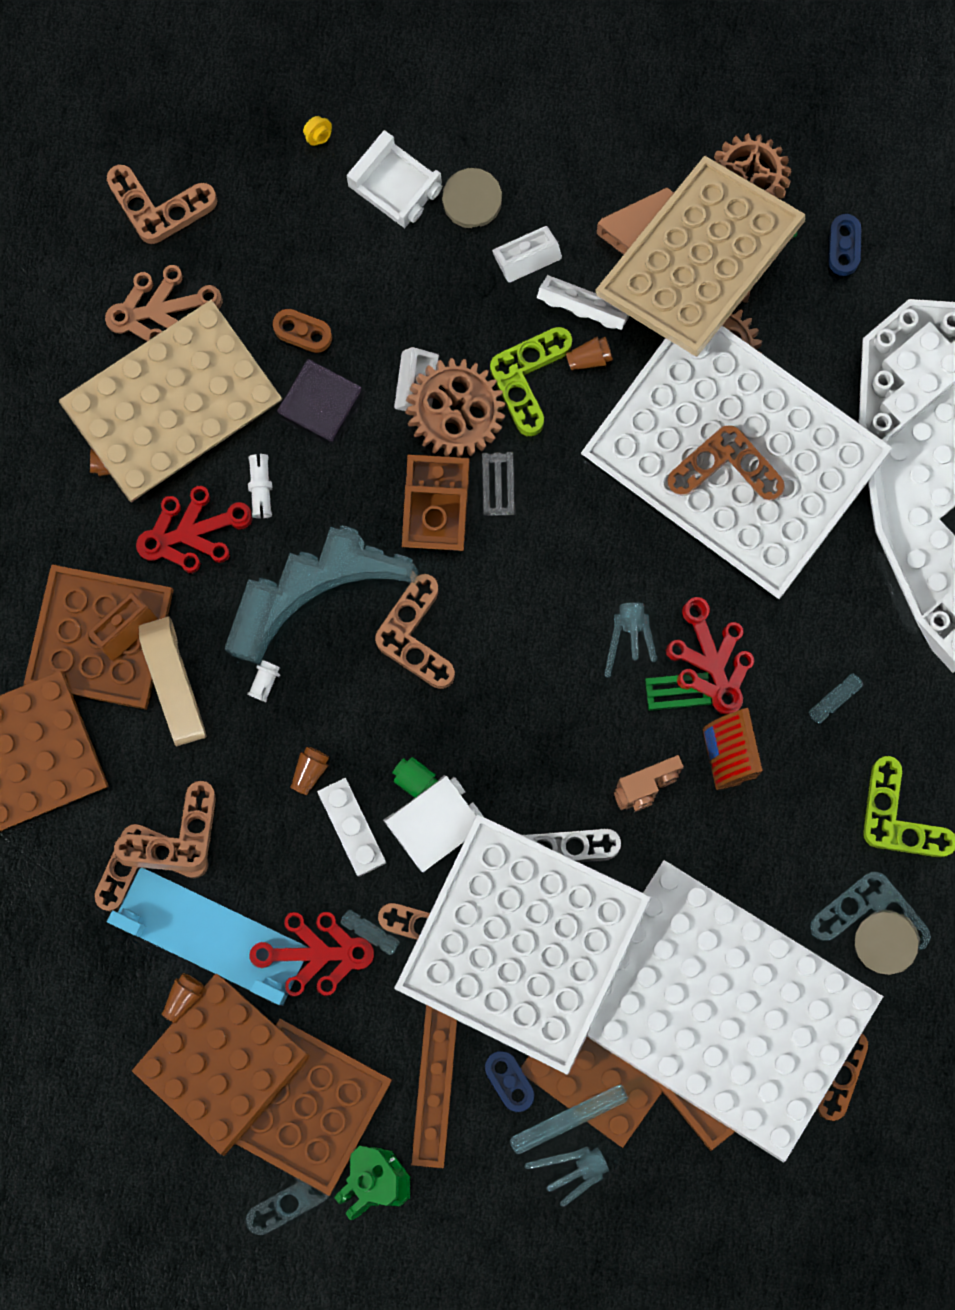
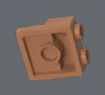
(640, 787)

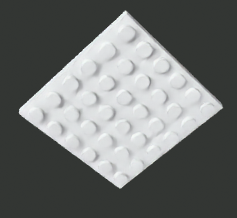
(523, 944)

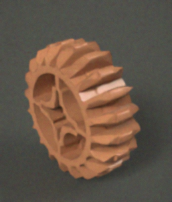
(757, 150)

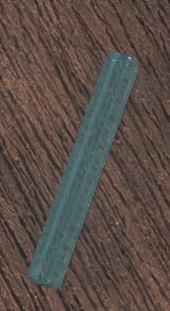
(569, 1119)

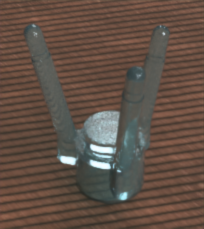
(632, 620)
(590, 1165)

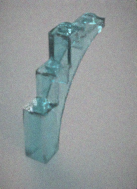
(303, 578)

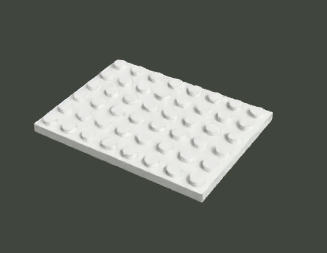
(804, 437)
(731, 1012)

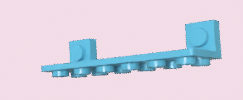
(205, 934)

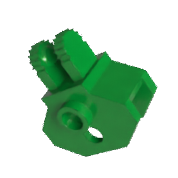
(374, 1181)

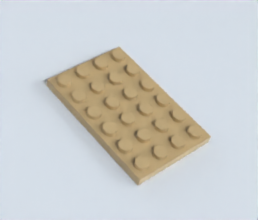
(700, 255)
(170, 400)

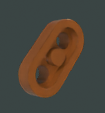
(304, 329)

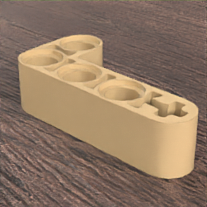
(171, 681)

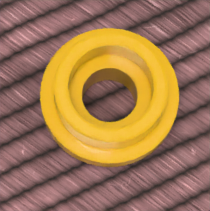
(317, 130)

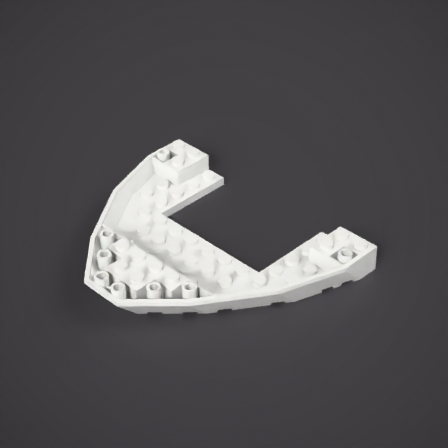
(911, 407)

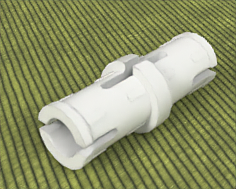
(260, 486)

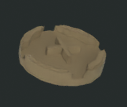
(472, 198)
(887, 942)

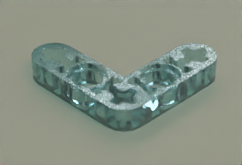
(877, 903)
(305, 1199)

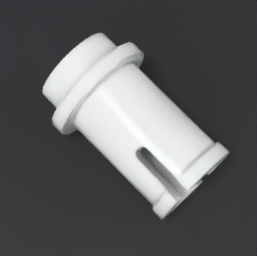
(264, 680)

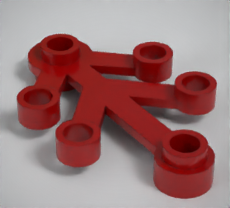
(189, 532)
(712, 661)
(317, 954)

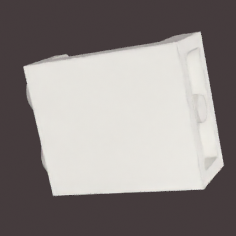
(394, 181)
(433, 822)

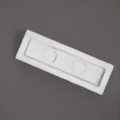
(581, 302)
(351, 827)

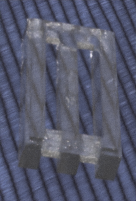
(498, 458)

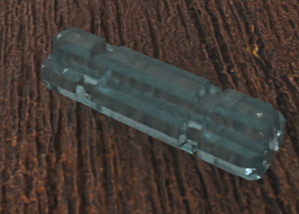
(836, 698)
(370, 932)

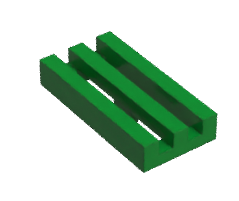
(706, 700)

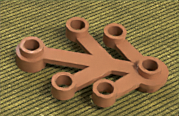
(157, 307)

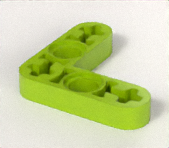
(516, 377)
(895, 828)

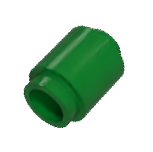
(413, 776)

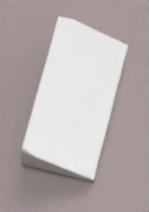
(527, 254)
(412, 363)

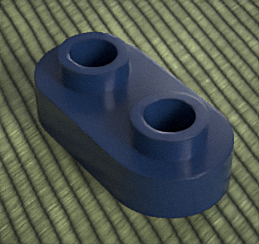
(845, 246)
(509, 1081)

